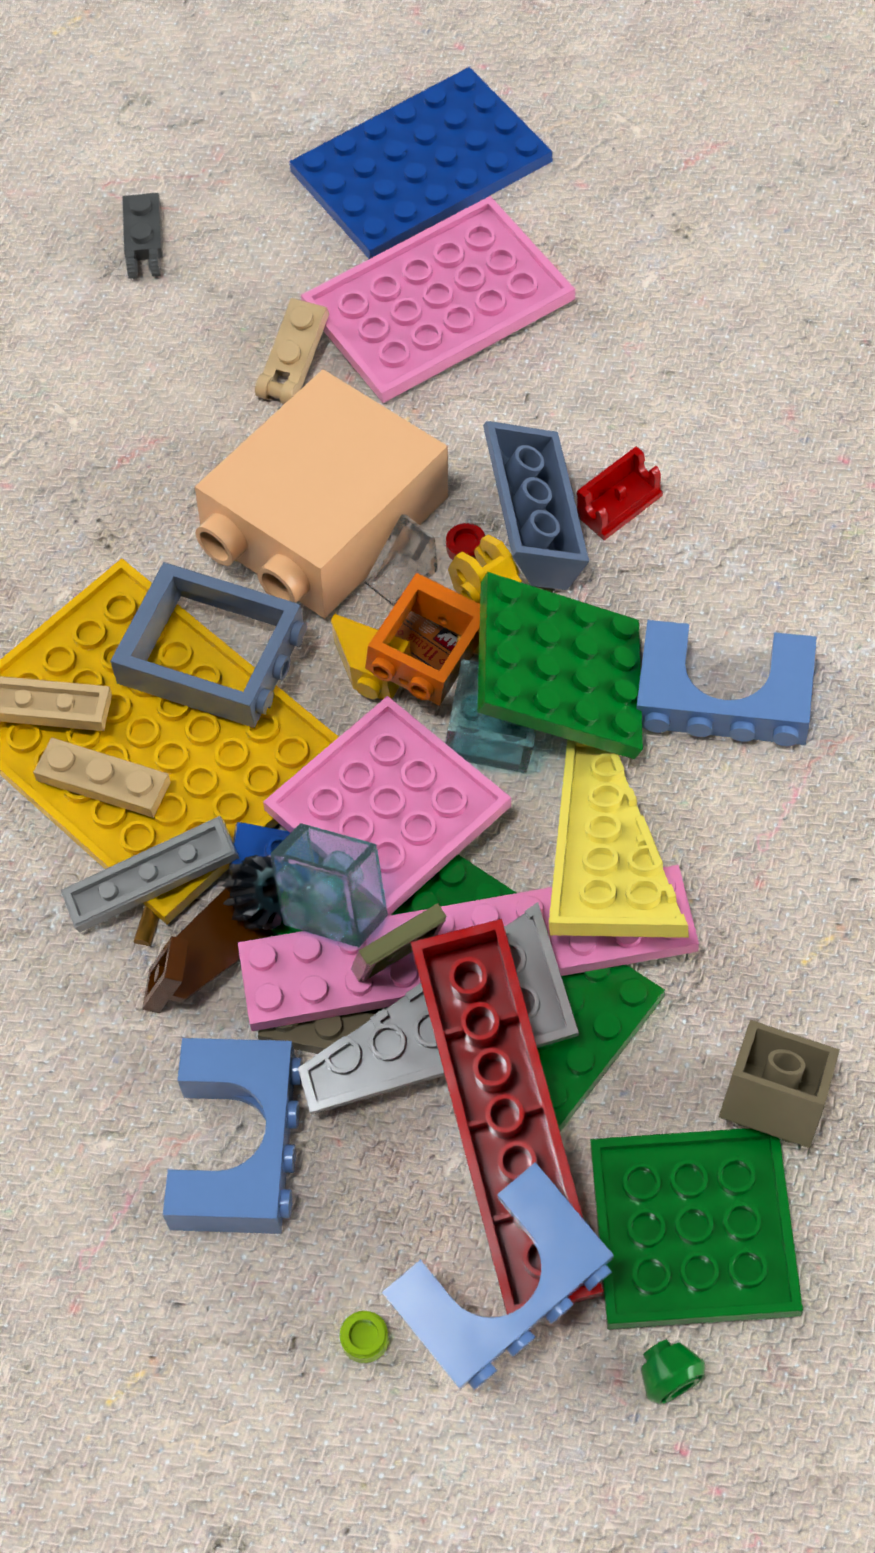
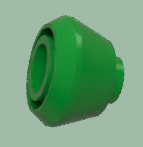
(670, 1371)

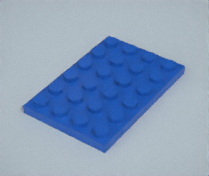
(420, 162)

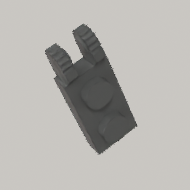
(142, 232)

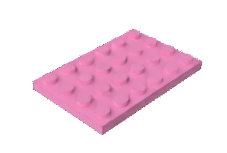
(439, 298)

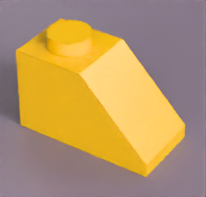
(352, 644)

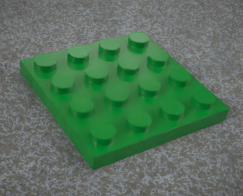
(559, 666)
(695, 1228)

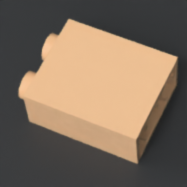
(319, 493)

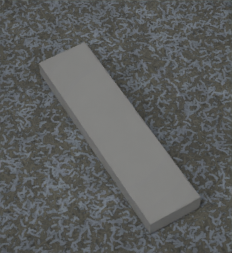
(149, 874)

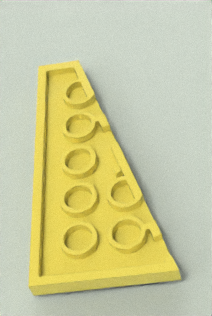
(605, 857)

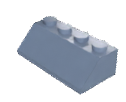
(537, 504)

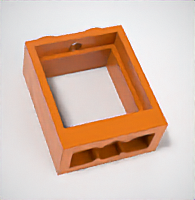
(441, 607)

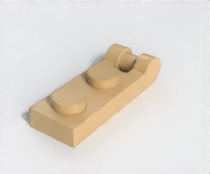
(292, 350)

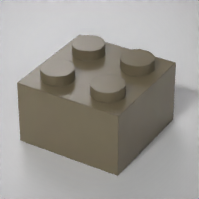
(779, 1084)

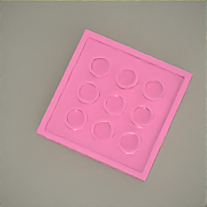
(393, 788)

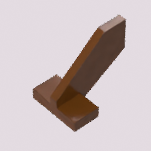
(197, 955)

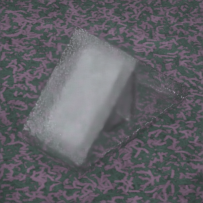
(406, 552)

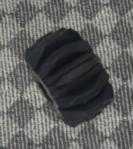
(254, 893)

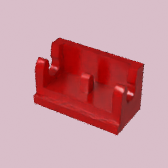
(618, 494)

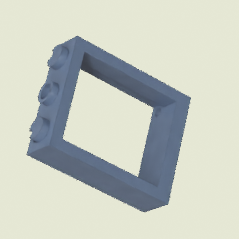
(171, 583)

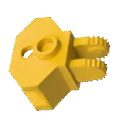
(491, 557)

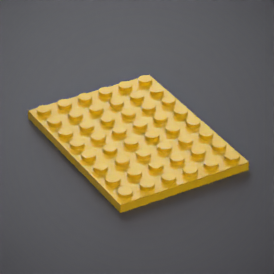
(210, 760)

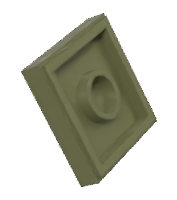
(397, 943)

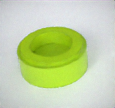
(364, 1336)

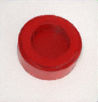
(464, 539)

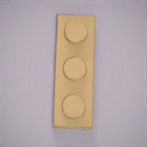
(54, 703)
(102, 777)

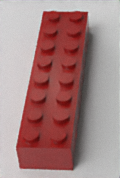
(494, 1089)

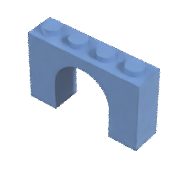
(773, 713)
(254, 1193)
(469, 1342)

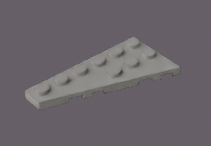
(399, 1041)

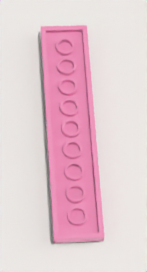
(311, 976)

